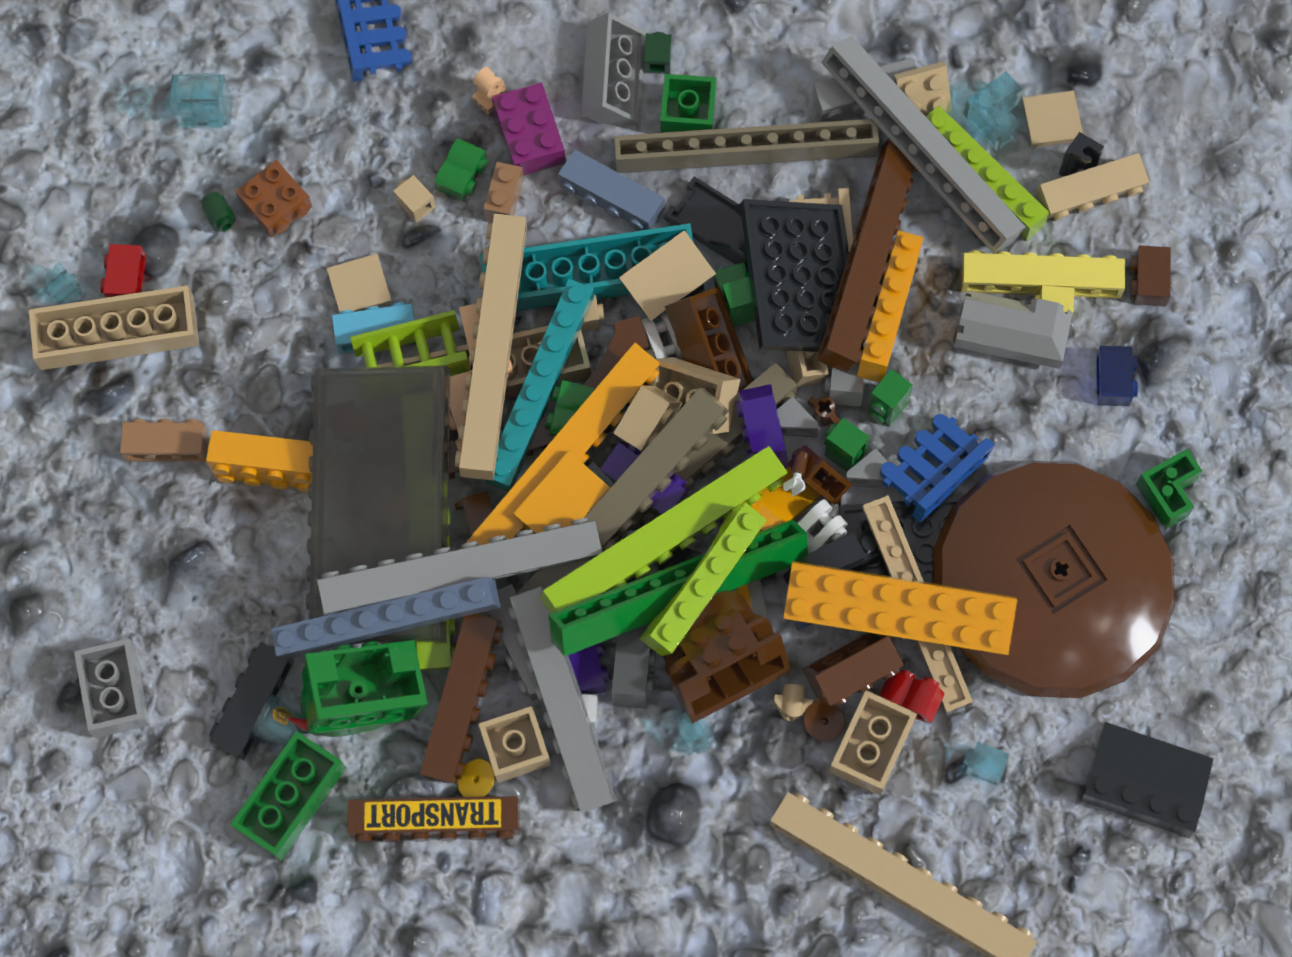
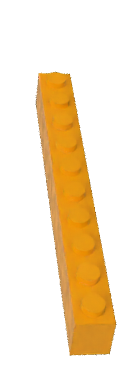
(577, 436)

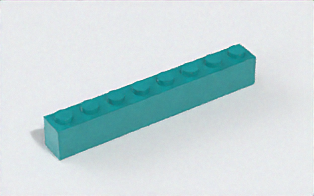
(541, 382)

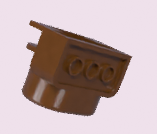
(724, 656)

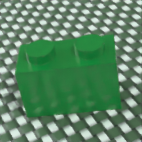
(889, 398)
(845, 444)

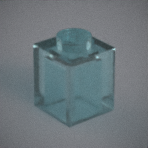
(694, 736)
(986, 763)

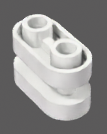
(655, 344)
(832, 529)

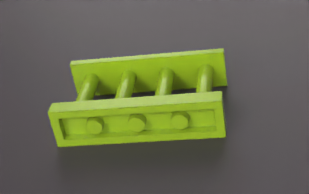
(414, 331)

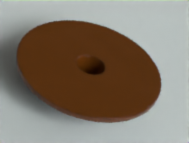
(824, 721)

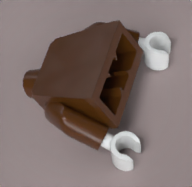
(819, 475)

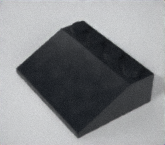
(1148, 780)

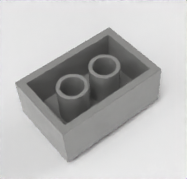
(111, 688)

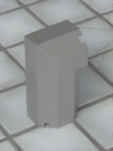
(1014, 330)

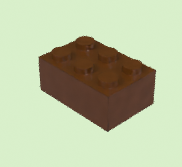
(852, 668)

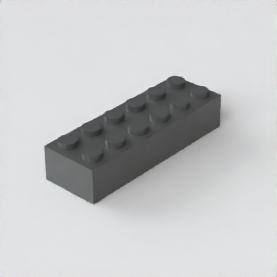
(634, 663)

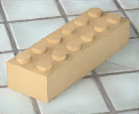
(113, 327)

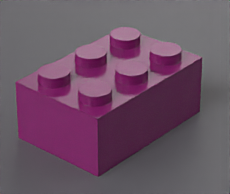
(529, 129)

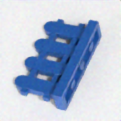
(366, 39)
(933, 477)

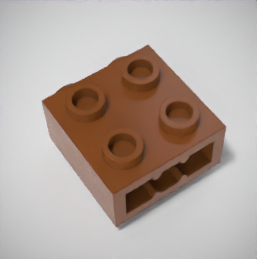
(274, 199)

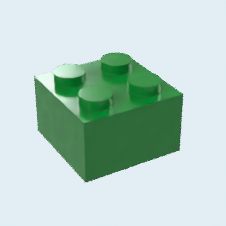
(687, 103)

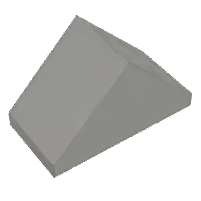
(796, 420)
(867, 471)

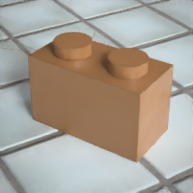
(503, 191)

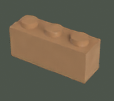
(164, 441)

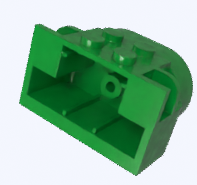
(361, 688)

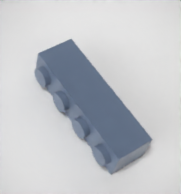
(611, 191)

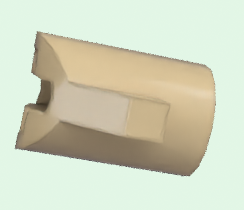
(792, 701)

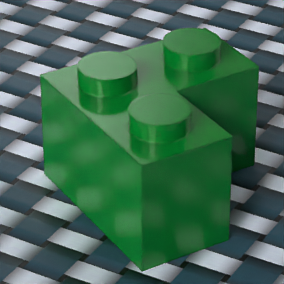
(737, 293)
(1164, 487)

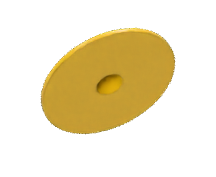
(477, 779)

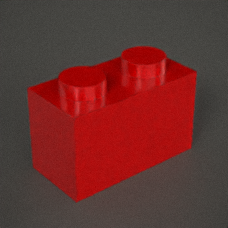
(123, 270)

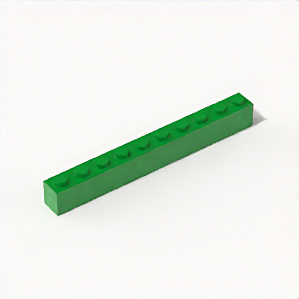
(645, 598)

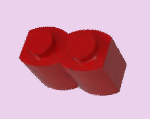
(914, 694)

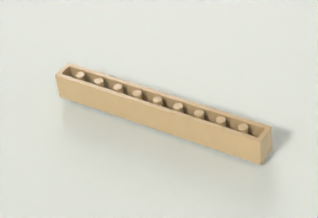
(493, 347)
(899, 880)

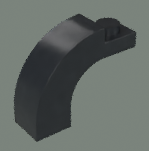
(844, 553)

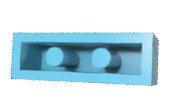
(373, 318)

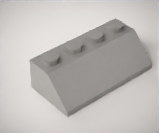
(613, 71)

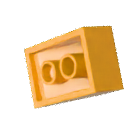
(782, 507)

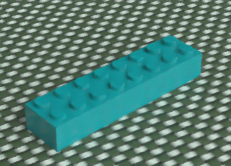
(589, 261)

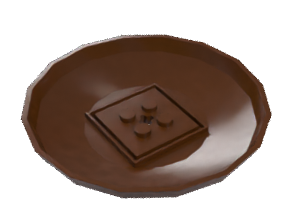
(1073, 629)

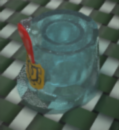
(279, 722)

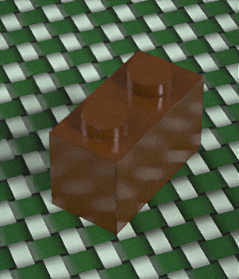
(1151, 275)

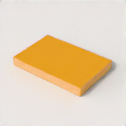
(562, 495)

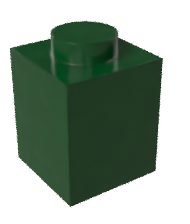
(657, 53)

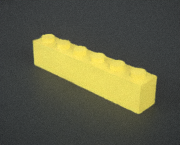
(1028, 272)

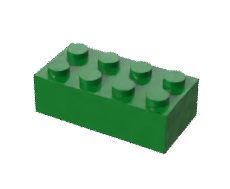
(288, 796)

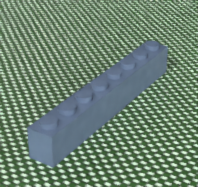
(386, 617)

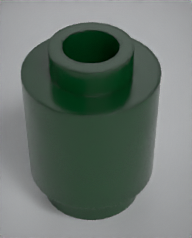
(217, 212)

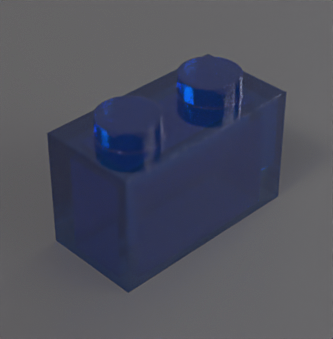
(1115, 376)

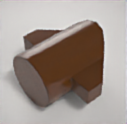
(823, 411)

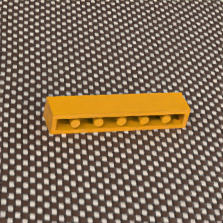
(890, 307)

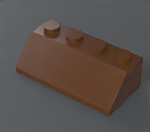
(708, 335)

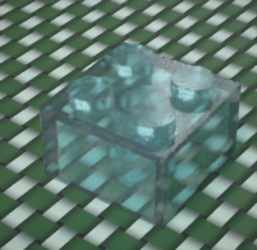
(201, 100)

